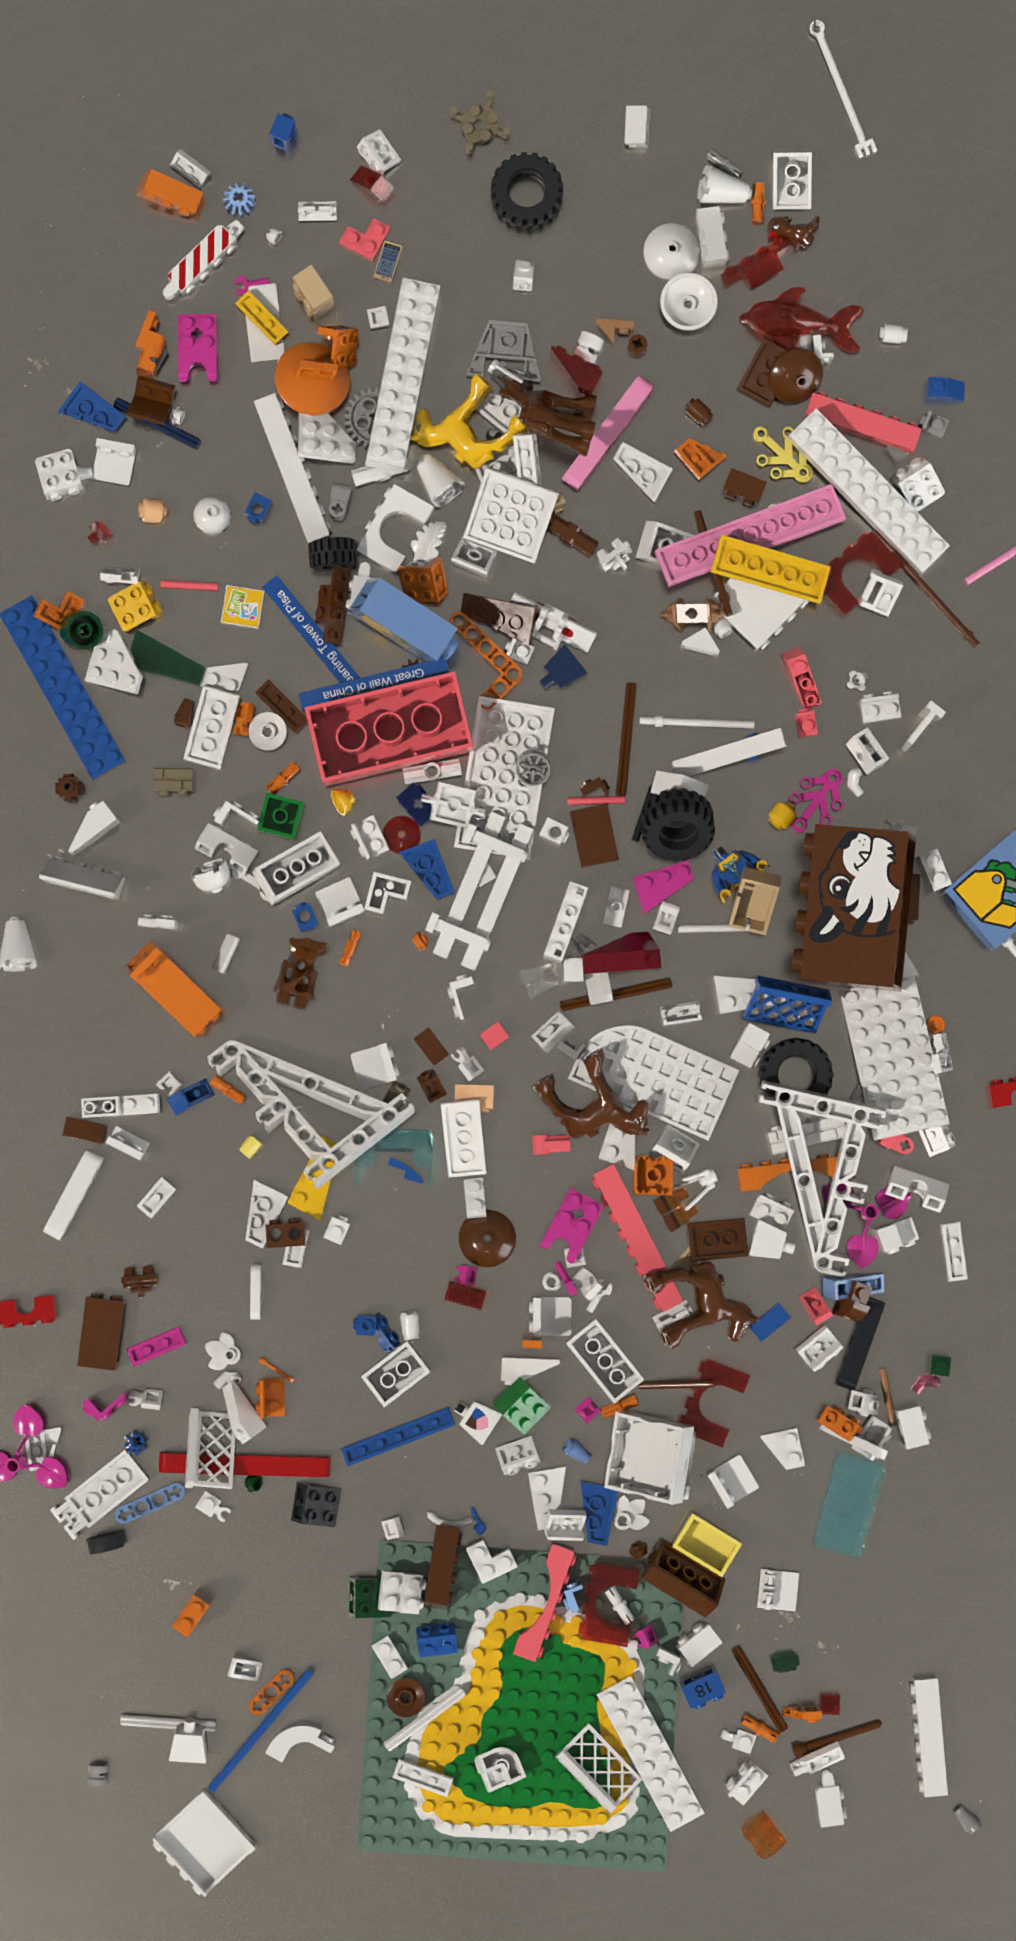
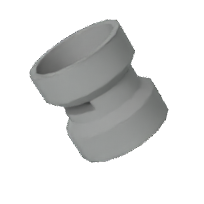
(97, 1774)

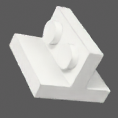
(676, 1147)

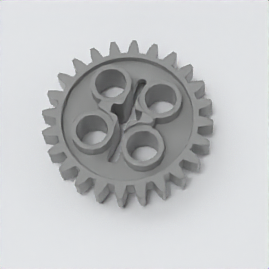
(358, 413)

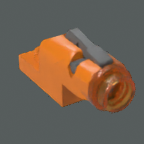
(152, 346)

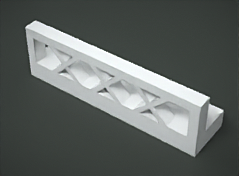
(527, 457)

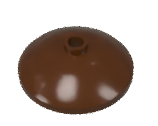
(791, 367)
(491, 1253)

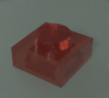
(830, 1704)

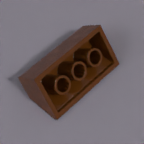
(684, 1579)

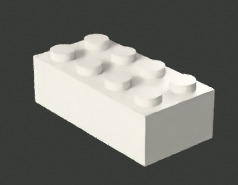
(296, 868)
(604, 1360)

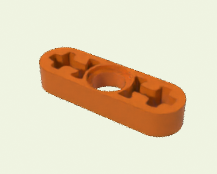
(257, 1698)

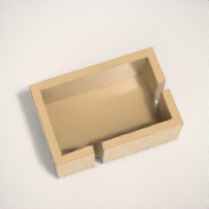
(313, 292)
(754, 900)

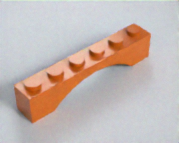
(756, 1177)

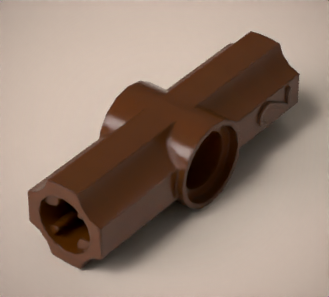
(572, 534)

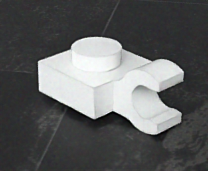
(469, 1065)
(148, 1399)
(741, 1740)

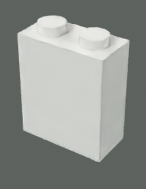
(933, 871)

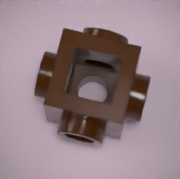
(74, 792)

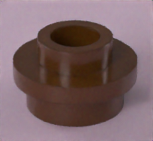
(638, 1550)

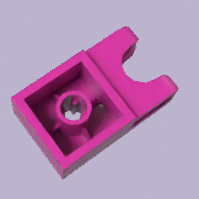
(197, 351)
(571, 1229)

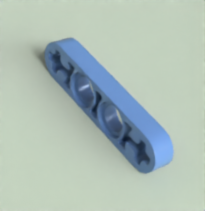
(149, 1500)

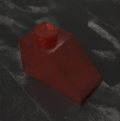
(372, 183)

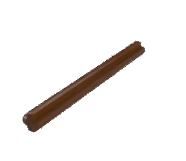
(626, 738)
(619, 993)

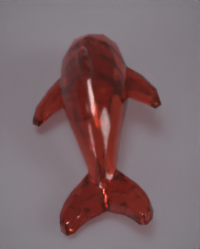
(786, 320)

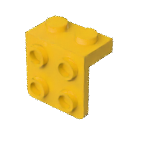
(135, 605)

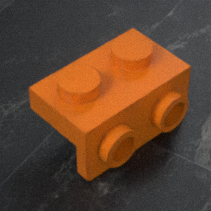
(840, 1424)

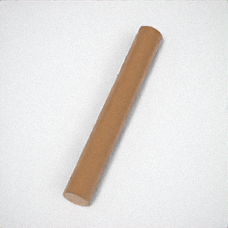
(887, 1397)

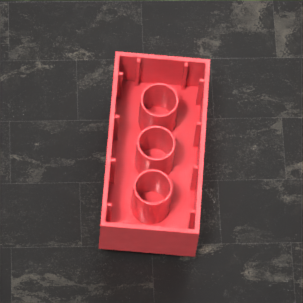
(389, 729)

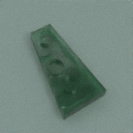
(164, 661)

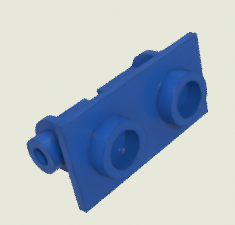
(389, 1340)

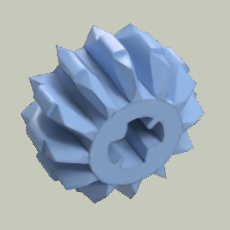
(242, 192)

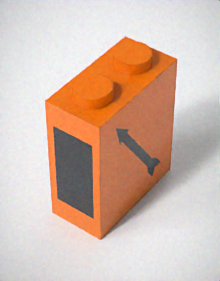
(192, 1613)

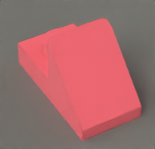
(815, 1306)

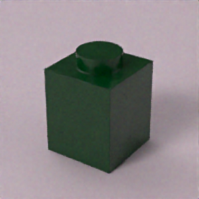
(939, 1365)

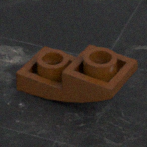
(84, 1130)

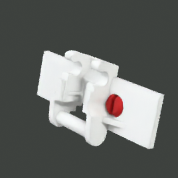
(564, 627)

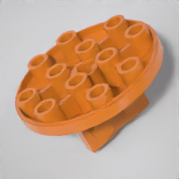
(310, 380)

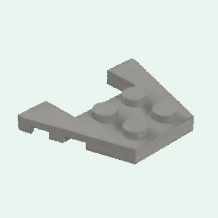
(506, 342)

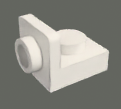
(818, 347)
(519, 651)
(337, 1229)
(587, 1283)
(667, 1656)

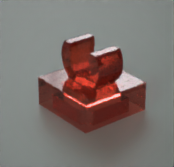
(99, 532)

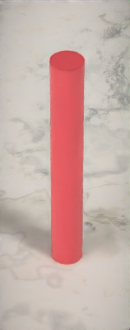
(188, 585)
(596, 800)

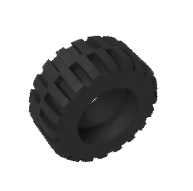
(533, 166)
(677, 806)
(801, 1048)

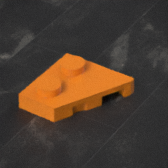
(699, 457)
(808, 1713)

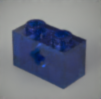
(407, 800)

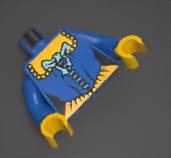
(730, 867)

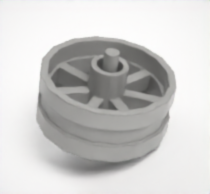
(533, 767)

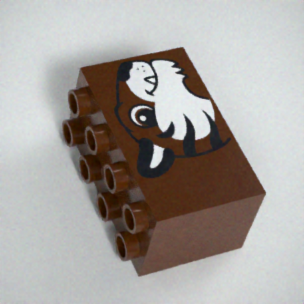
(855, 907)

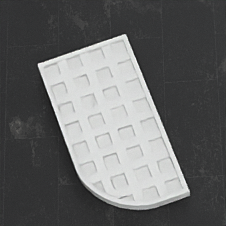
(674, 1079)

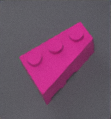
(661, 883)

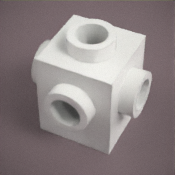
(864, 1402)

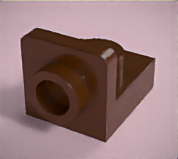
(431, 1085)

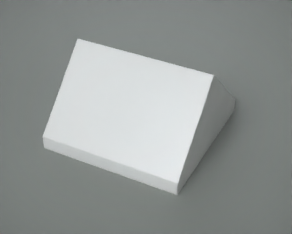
(474, 557)

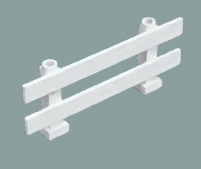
(451, 927)

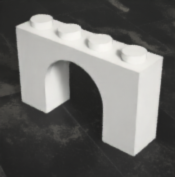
(396, 502)

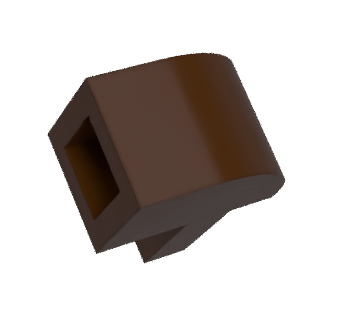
(855, 1305)

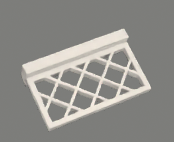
(931, 714)
(194, 1452)
(586, 1780)

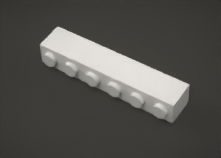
(930, 1736)

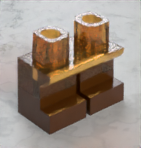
(679, 1216)

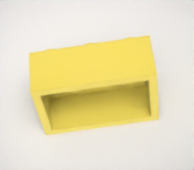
(706, 1544)

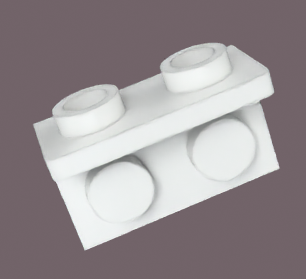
(378, 152)
(880, 708)
(369, 837)
(937, 1139)
(128, 1143)
(772, 1212)
(517, 1456)

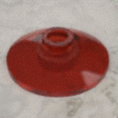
(398, 824)

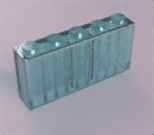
(849, 1505)

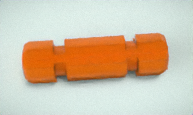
(350, 948)

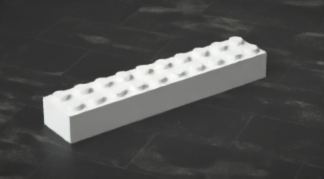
(402, 375)
(867, 491)

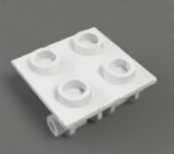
(778, 1590)

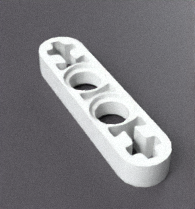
(861, 1443)

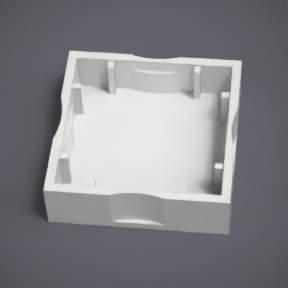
(649, 1457)

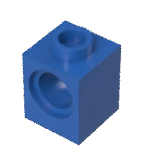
(258, 499)
(311, 923)

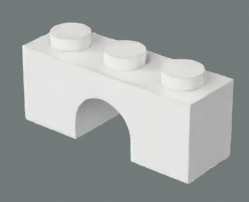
(215, 839)
(931, 1190)

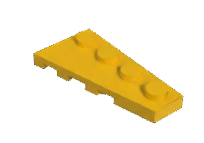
(306, 1196)

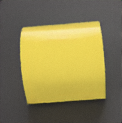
(250, 1146)

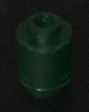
(785, 1662)

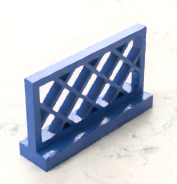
(791, 992)

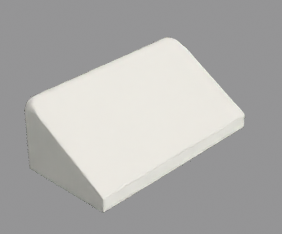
(226, 953)
(553, 1032)

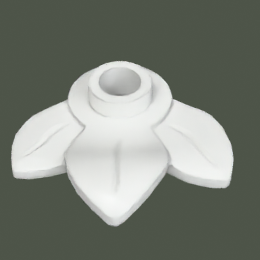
(219, 1352)
(633, 1513)

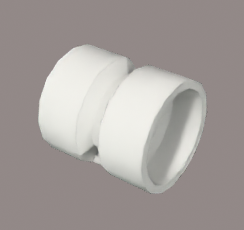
(588, 346)

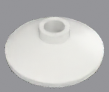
(260, 724)

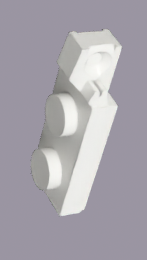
(818, 1759)

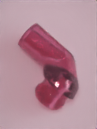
(926, 1381)

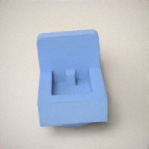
(570, 1601)

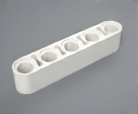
(73, 1194)

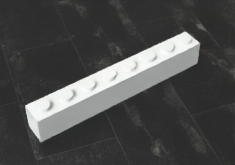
(291, 468)

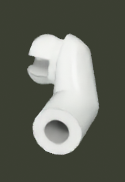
(227, 1377)

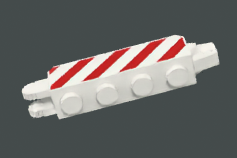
(202, 259)

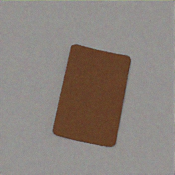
(431, 1046)

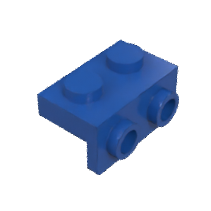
(436, 1640)

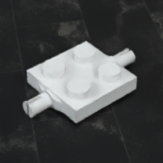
(452, 805)

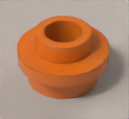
(420, 940)

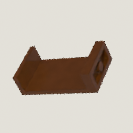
(101, 1332)

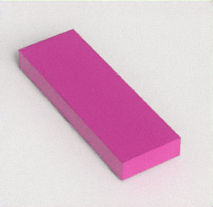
(156, 1346)

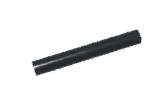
(637, 832)

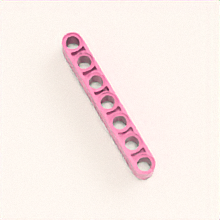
(608, 432)

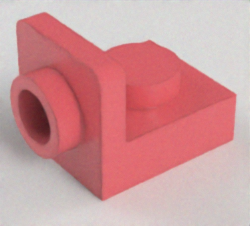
(806, 723)

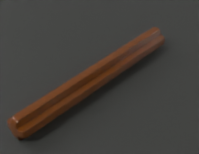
(759, 1689)

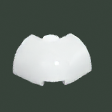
(499, 1768)

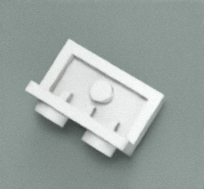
(819, 1348)
(874, 1432)
(565, 1524)

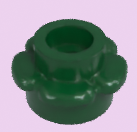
(253, 1483)

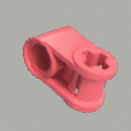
(894, 1143)

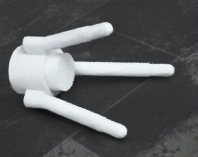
(499, 369)
(705, 1177)

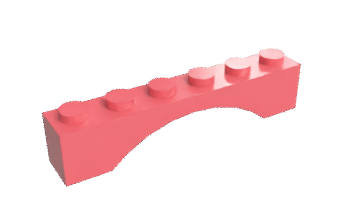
(530, 1640)

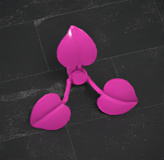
(865, 1248)
(51, 1471)

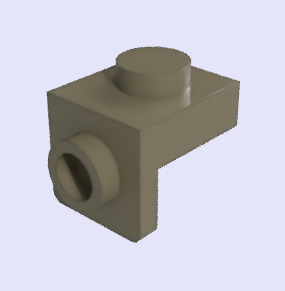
(395, 1090)

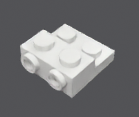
(401, 1592)

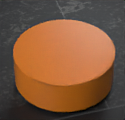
(935, 1024)

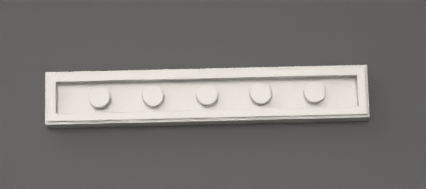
(730, 753)

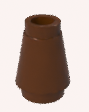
(184, 713)

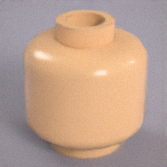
(152, 510)

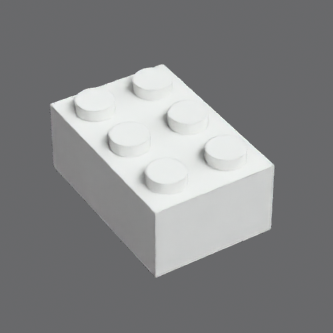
(395, 1373)

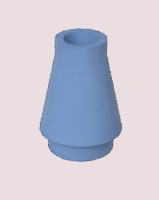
(576, 1451)

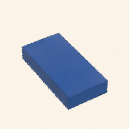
(770, 1322)

